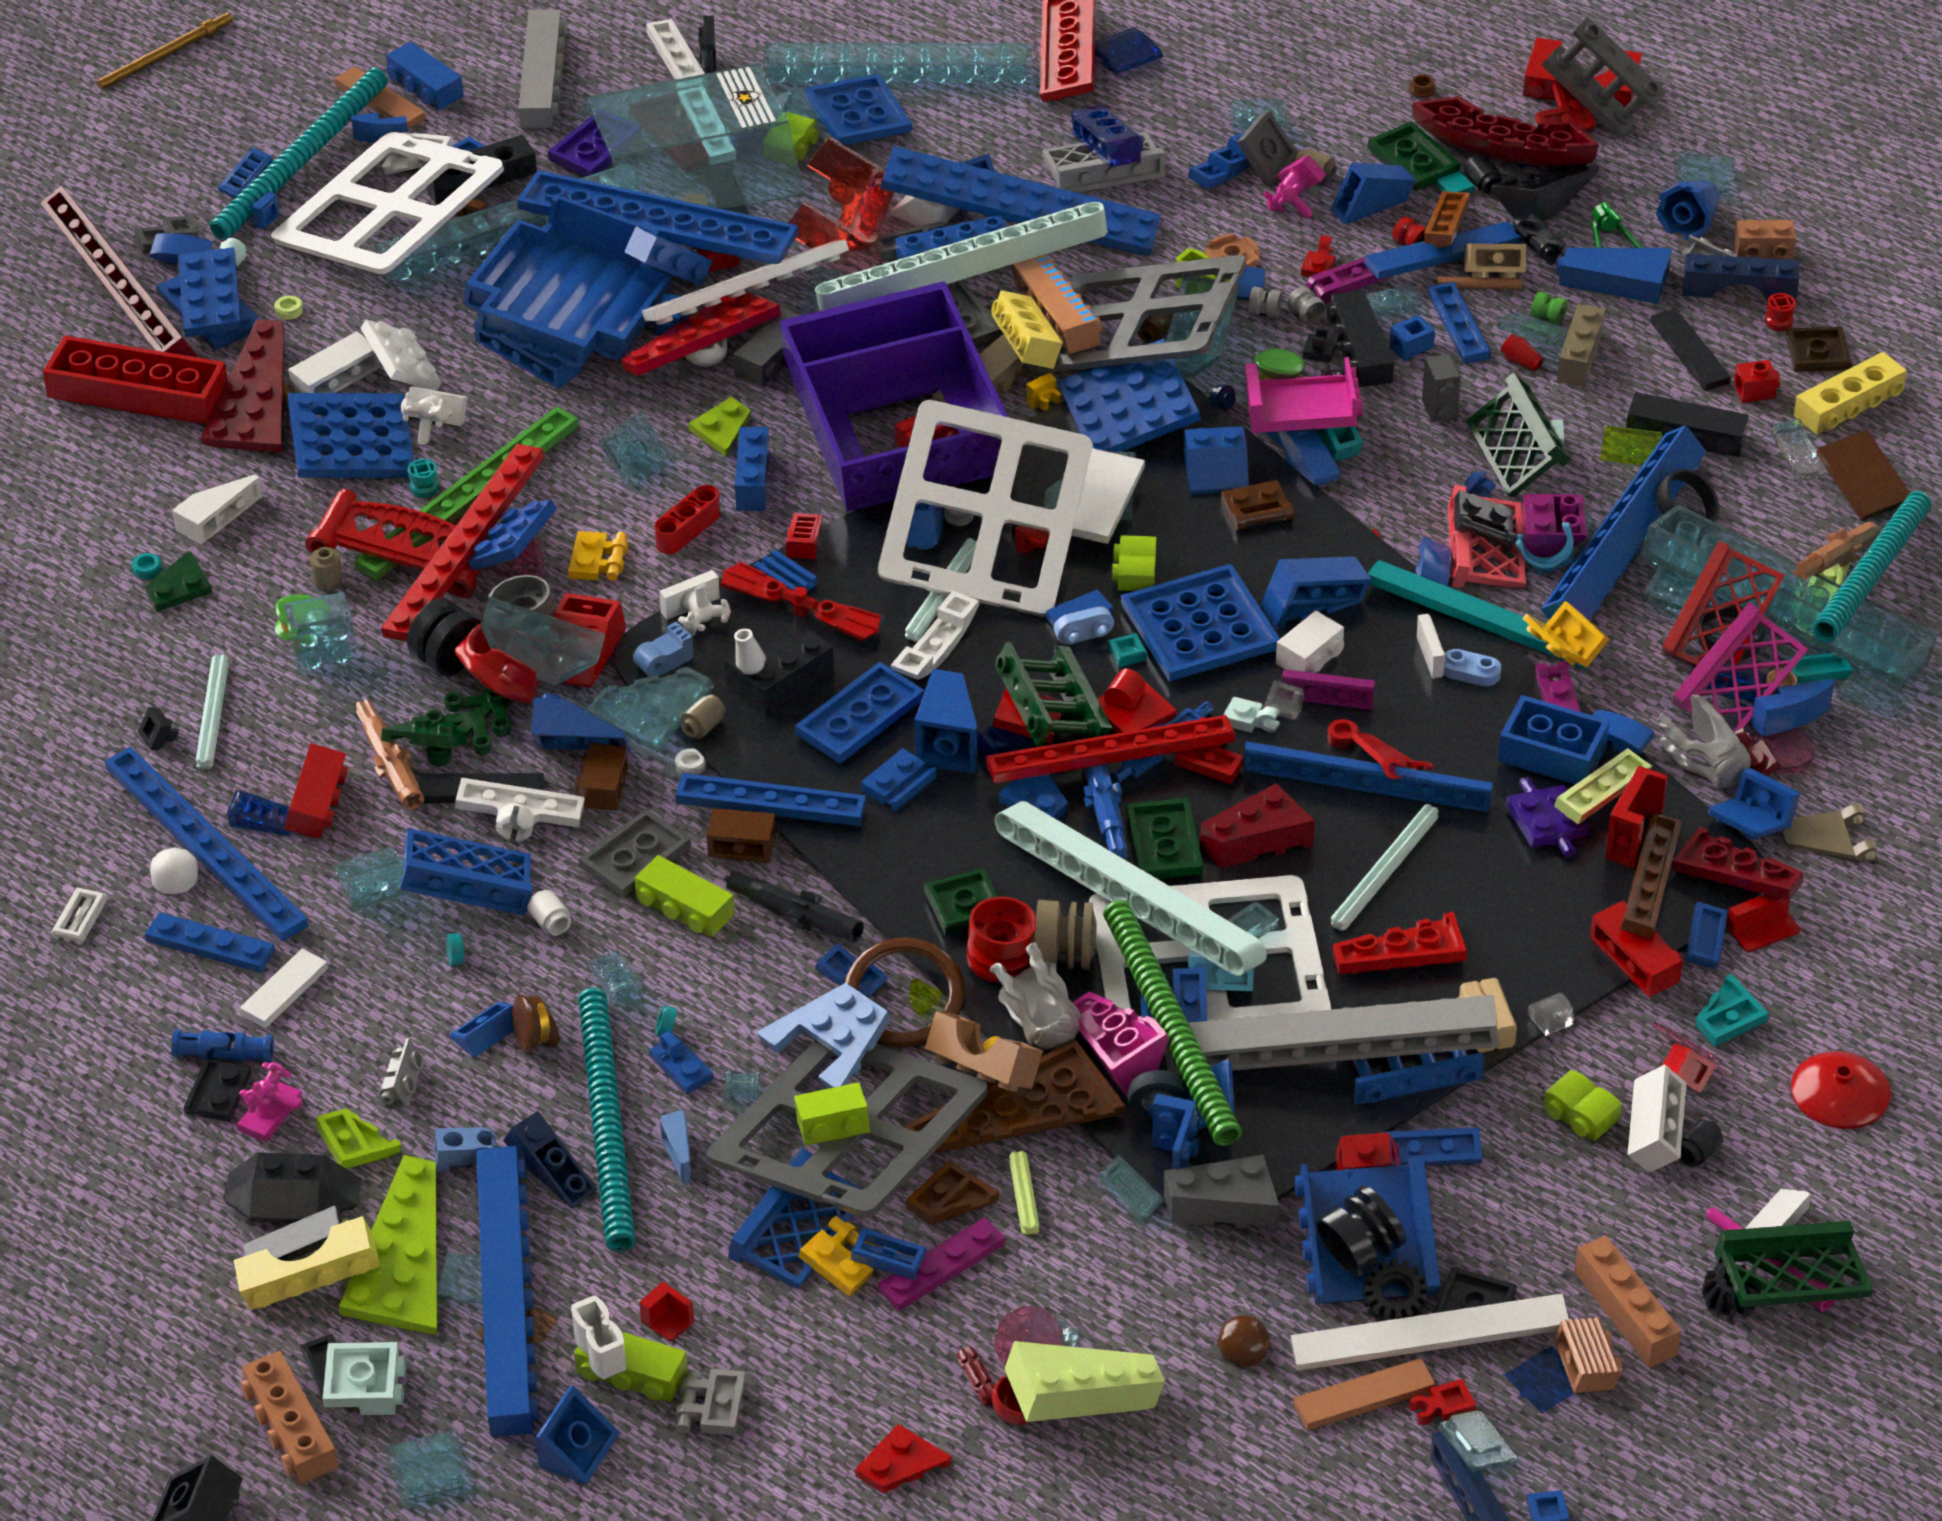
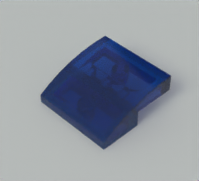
(1126, 50)

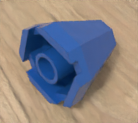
(1690, 205)

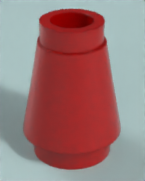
(1521, 352)

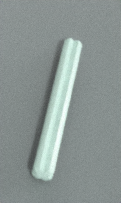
(928, 609)
(212, 712)

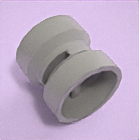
(1265, 302)
(1303, 302)

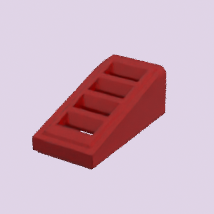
(804, 536)

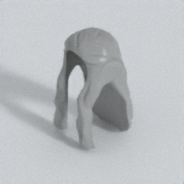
(1719, 748)
(1039, 1002)

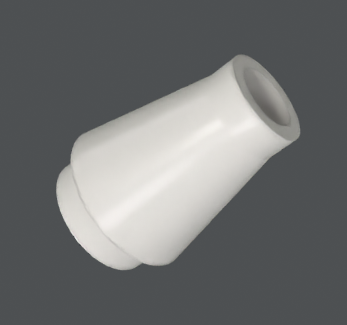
(749, 655)

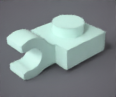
(1249, 714)

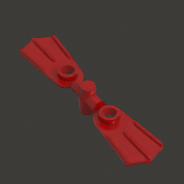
(845, 618)

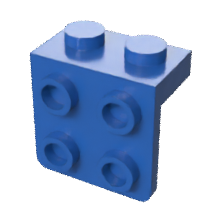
(1759, 806)

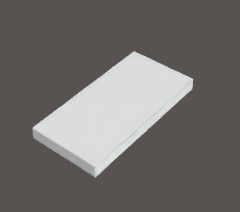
(1105, 494)

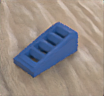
(253, 160)

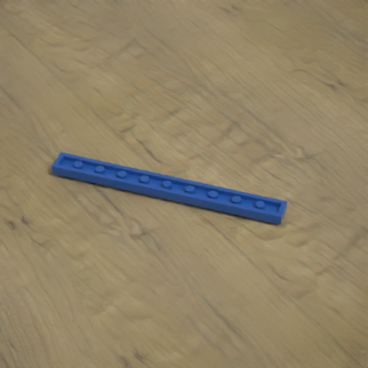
(207, 844)

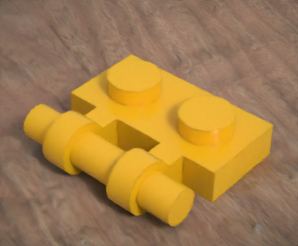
(589, 552)
(833, 1260)

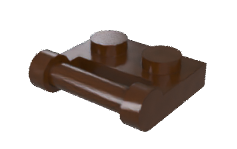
(1256, 504)

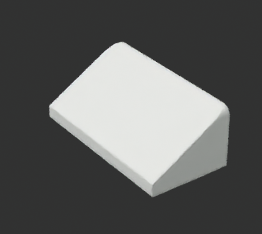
(1782, 1209)

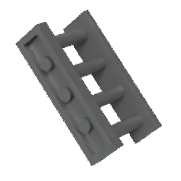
(1589, 91)

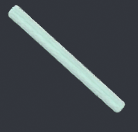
(1384, 867)

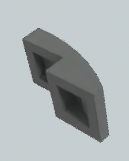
(176, 225)

